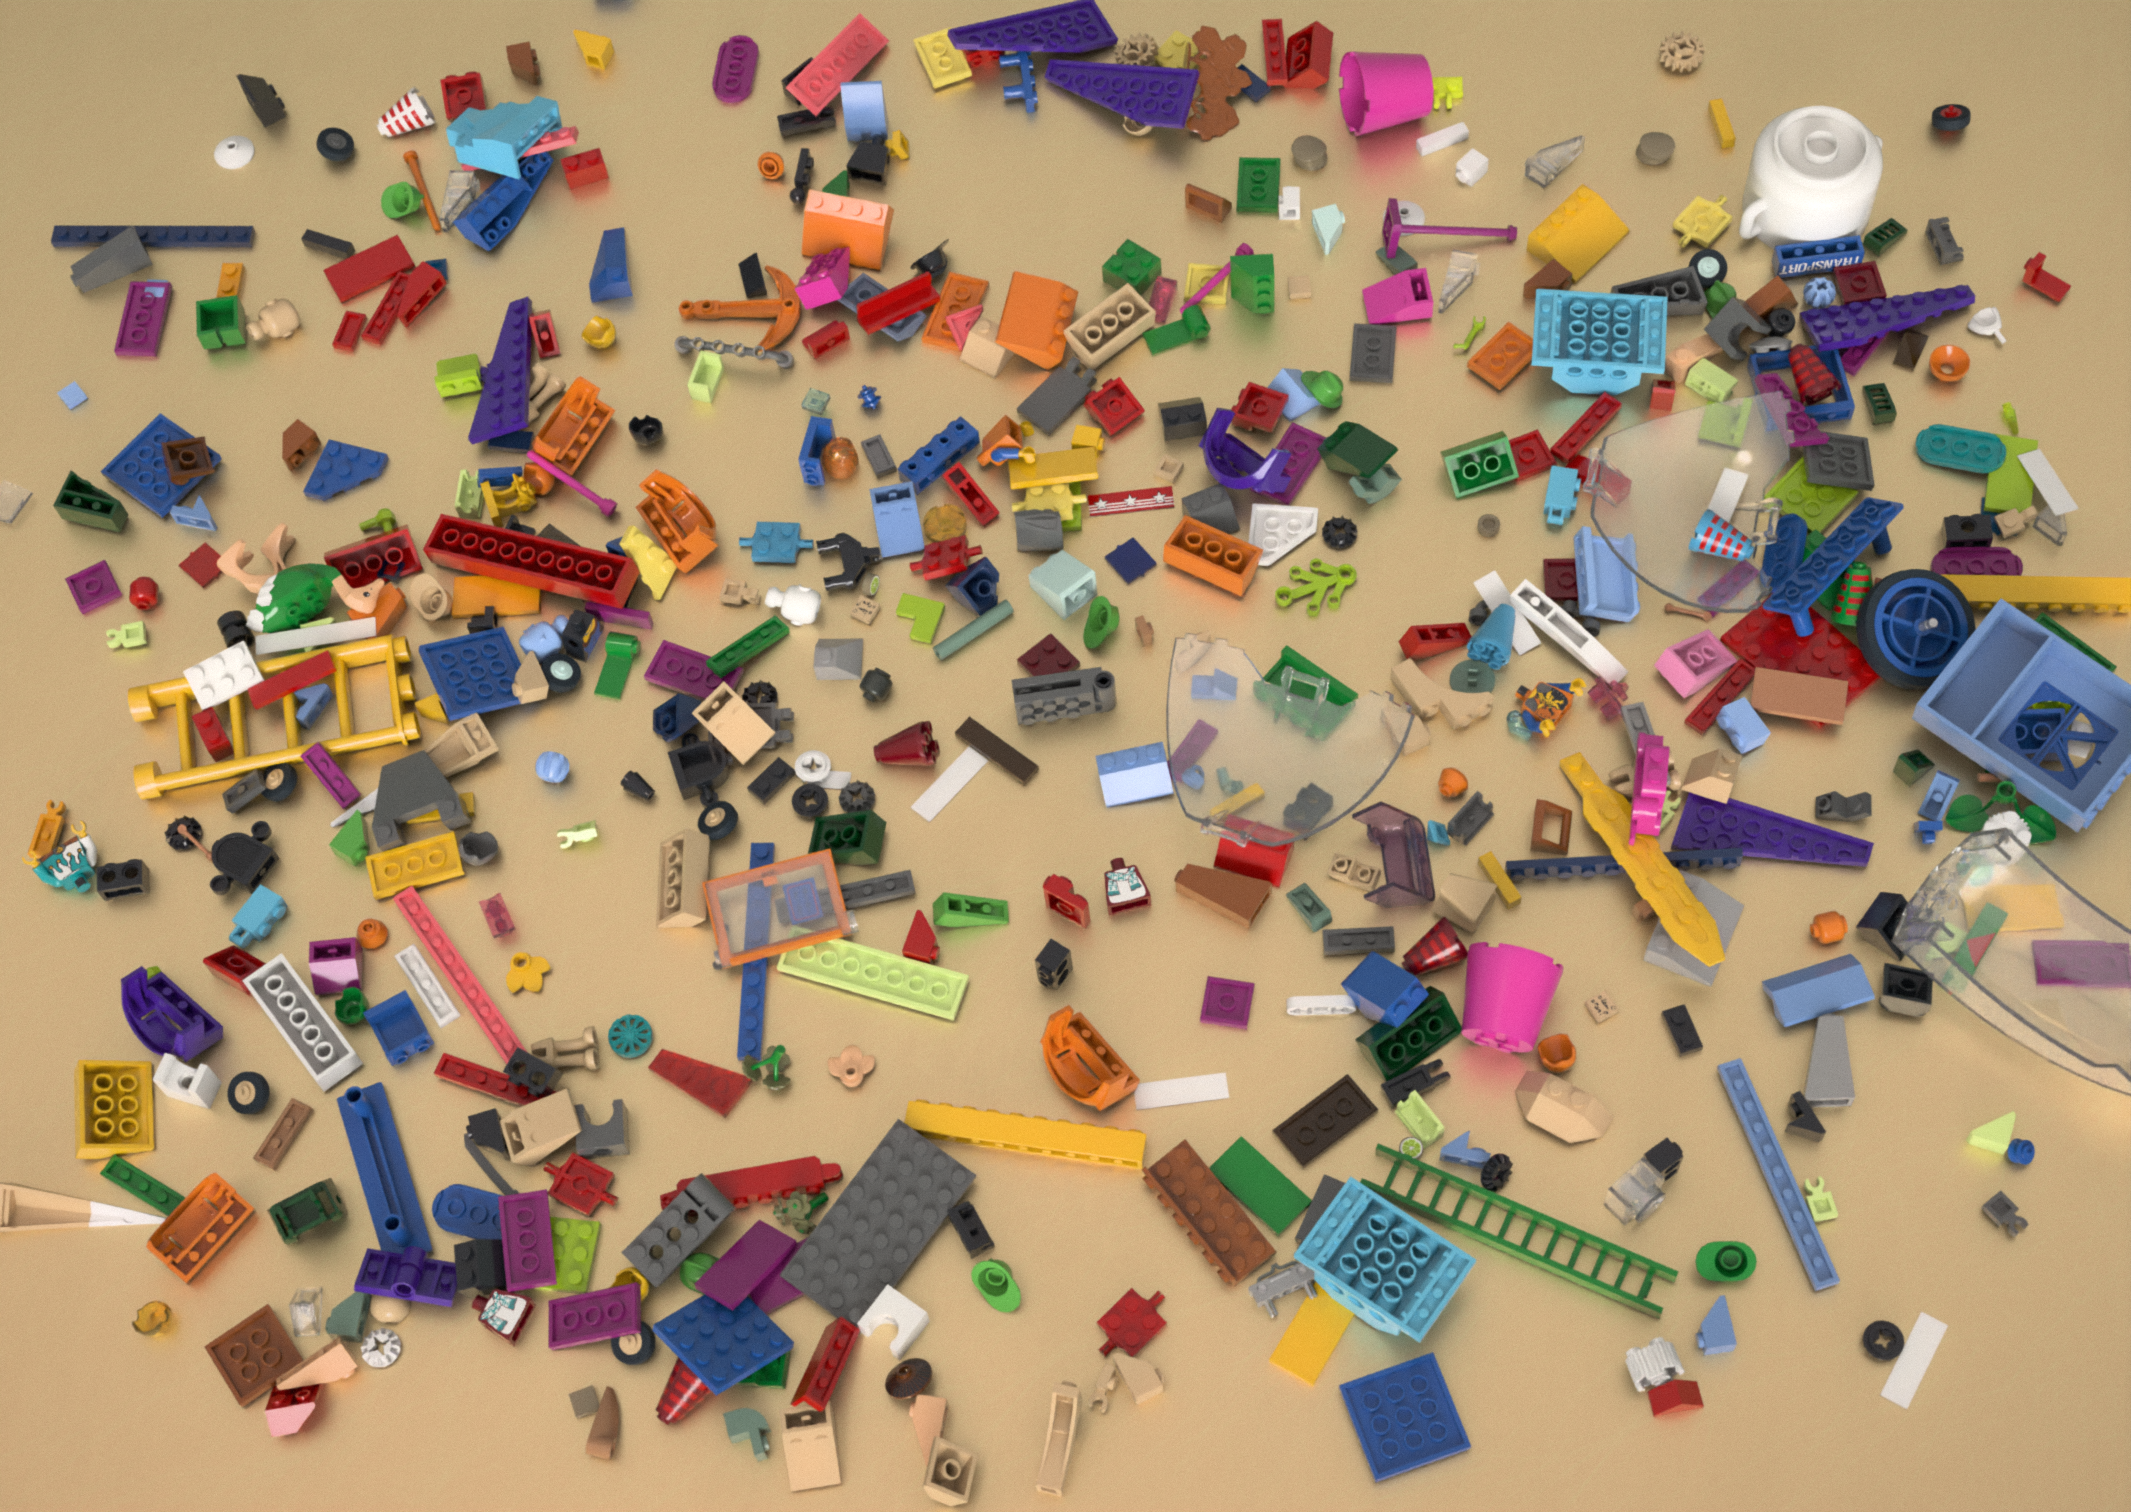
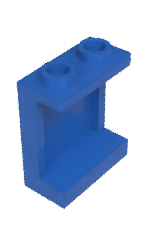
(818, 435)
(399, 1028)

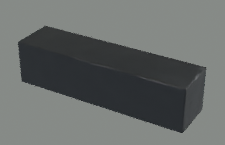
(328, 244)

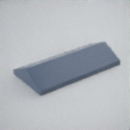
(865, 288)

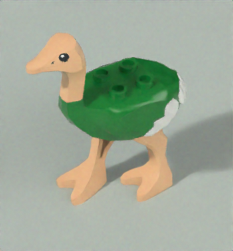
(293, 593)

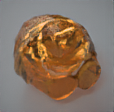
(840, 458)

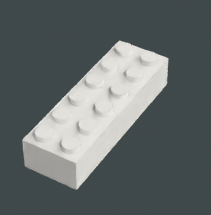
(302, 1022)

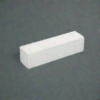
(1442, 139)

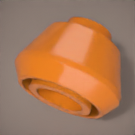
(771, 165)
(1452, 782)
(371, 933)

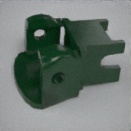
(306, 1211)

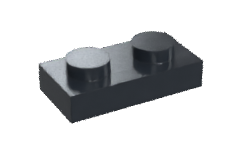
(771, 780)
(1682, 1030)

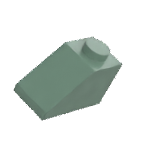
(349, 1318)

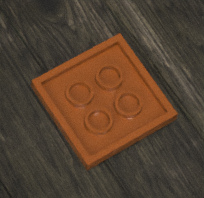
(254, 1355)

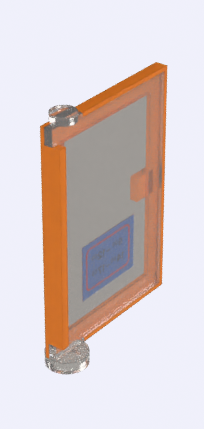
(777, 909)

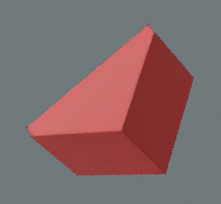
(1662, 394)
(1675, 1397)

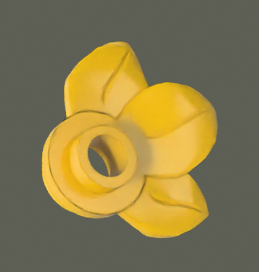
(527, 976)

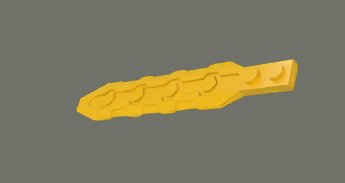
(1654, 876)

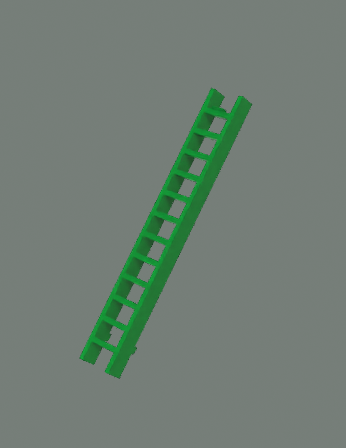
(1527, 1213)

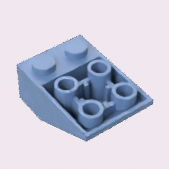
(897, 519)

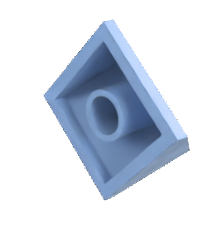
(1300, 398)

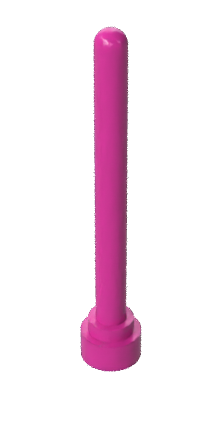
(1243, 249)
(606, 506)

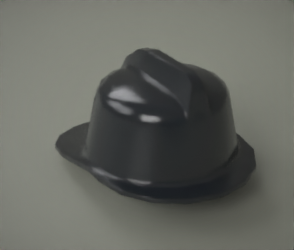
(933, 262)

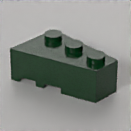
(88, 505)

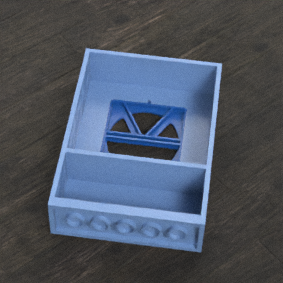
(2002, 673)

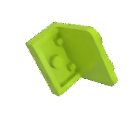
(458, 375)

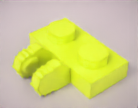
(1446, 88)

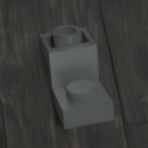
(1839, 808)

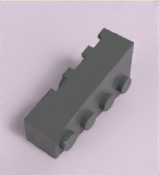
(1680, 286)

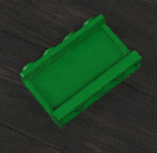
(1337, 691)

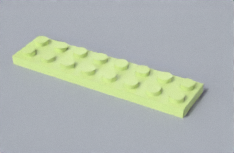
(879, 975)

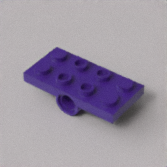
(407, 1276)

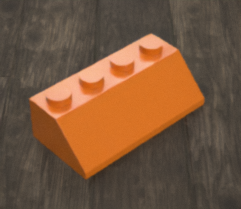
(1212, 555)

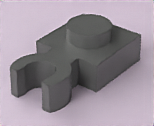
(2002, 1211)

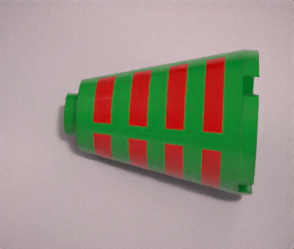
(1853, 589)

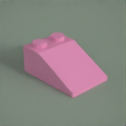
(1695, 662)

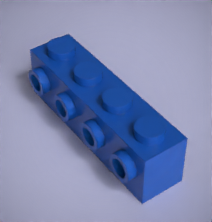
(939, 454)

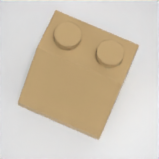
(982, 350)
(1713, 774)

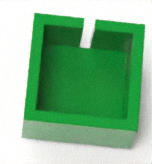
(1132, 266)
(220, 322)

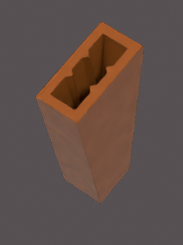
(1225, 893)

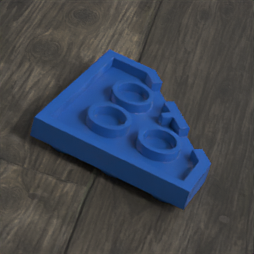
(343, 468)

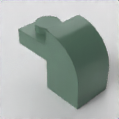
(1377, 486)
(751, 1425)

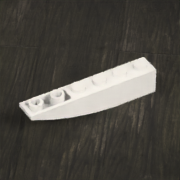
(1566, 632)

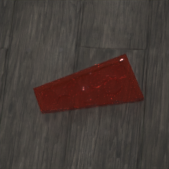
(706, 1083)

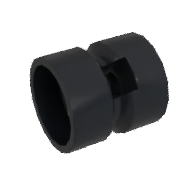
(234, 628)

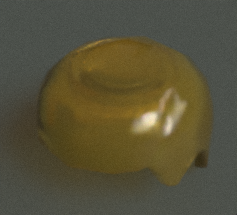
(153, 1319)

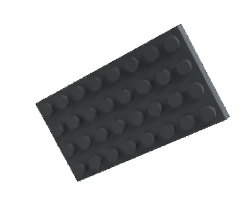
(878, 1224)

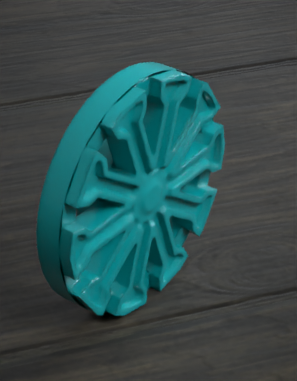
(630, 1036)

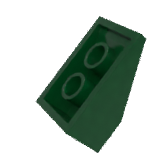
(1355, 450)
(851, 837)

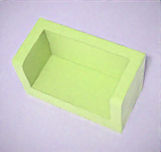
(705, 376)

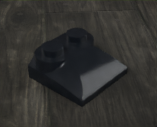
(1905, 990)

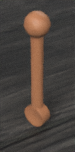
(1706, 616)
(182, 829)

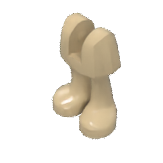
(542, 377)
(1627, 773)
(552, 1048)

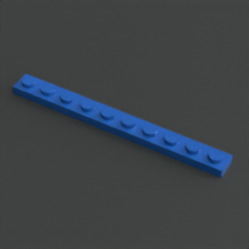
(754, 980)

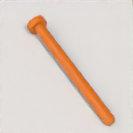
(411, 158)

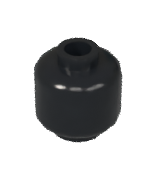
(1781, 321)

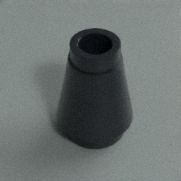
(637, 785)

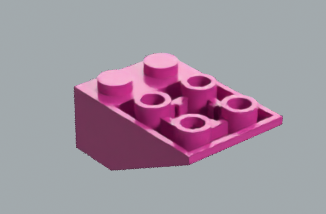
(824, 278)
(1399, 298)

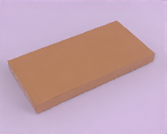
(1799, 696)

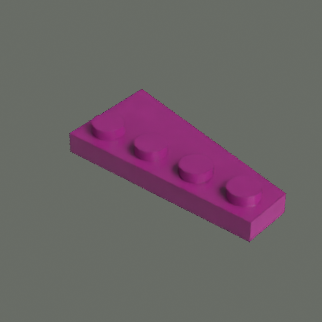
(1804, 428)

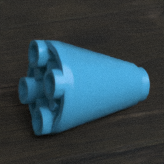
(1494, 638)

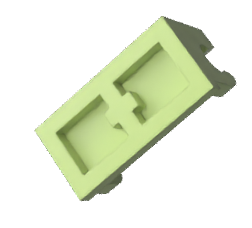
(1710, 381)
(469, 496)
(1420, 1119)

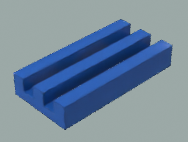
(498, 476)

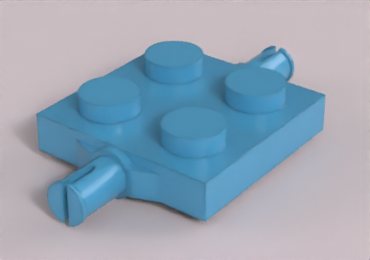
(776, 542)

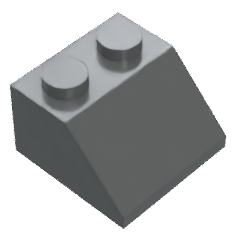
(1212, 508)

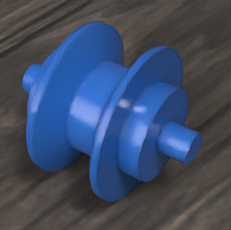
(869, 397)
(2021, 1151)

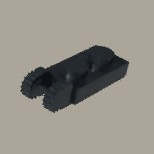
(805, 121)
(1414, 1079)

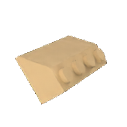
(1109, 327)
(680, 879)

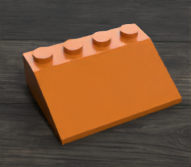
(846, 222)
(1035, 318)

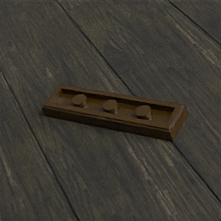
(997, 750)

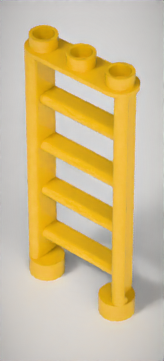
(147, 698)

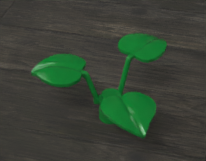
(1969, 816)

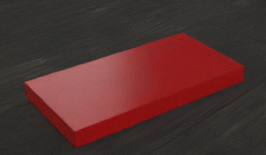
(369, 268)

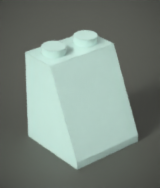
(1064, 583)

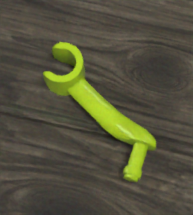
(1477, 326)

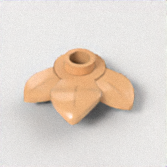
(851, 1063)

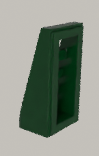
(1880, 247)
(1884, 415)

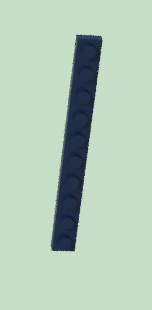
(155, 235)
(1593, 865)

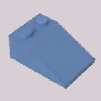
(864, 110)

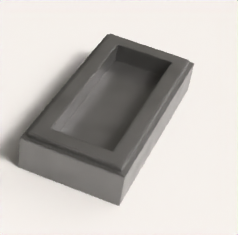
(878, 456)

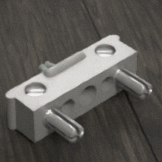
(1282, 1284)

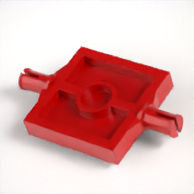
(946, 557)
(580, 1184)
(1131, 1323)

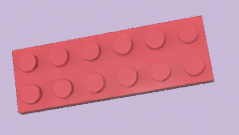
(837, 63)

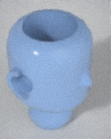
(544, 638)

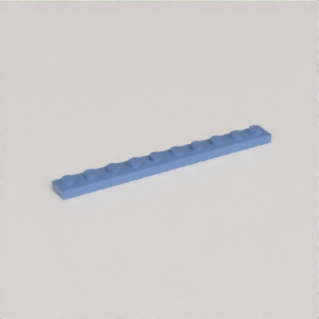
(1778, 1175)

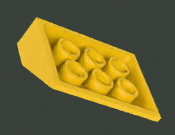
(1577, 233)
(113, 1108)

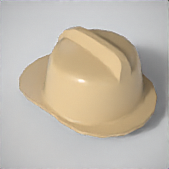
(430, 597)

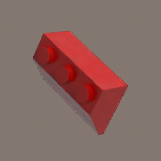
(1309, 57)
(1254, 860)

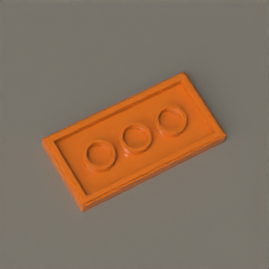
(957, 294)

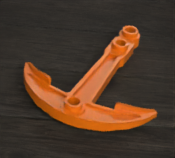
(767, 308)

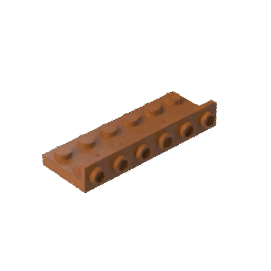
(1208, 1213)

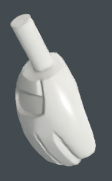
(1987, 323)

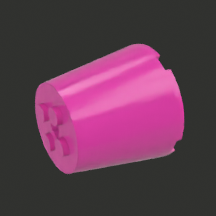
(1384, 89)
(1507, 995)

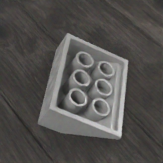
(1669, 955)

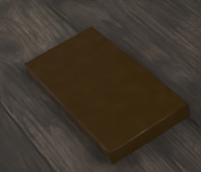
(1325, 1121)

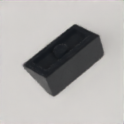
(752, 276)

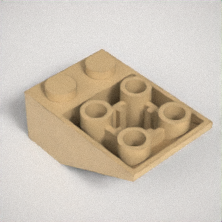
(733, 723)
(540, 1127)
(810, 1446)

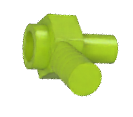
(384, 519)

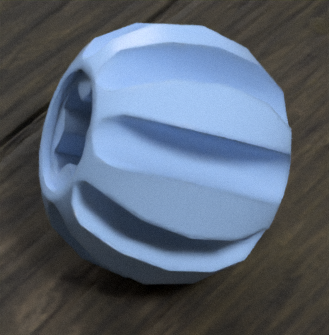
(1819, 292)
(552, 766)

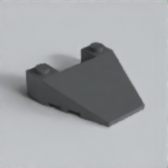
(411, 790)

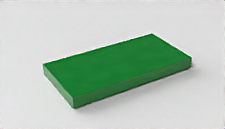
(1260, 1186)

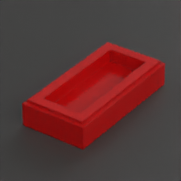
(349, 331)

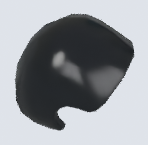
(646, 430)

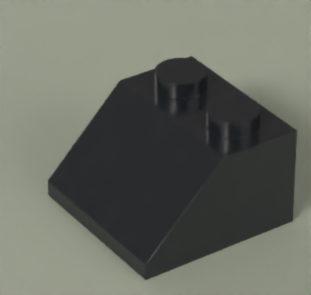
(262, 99)
(1182, 418)
(1881, 922)
(479, 1267)

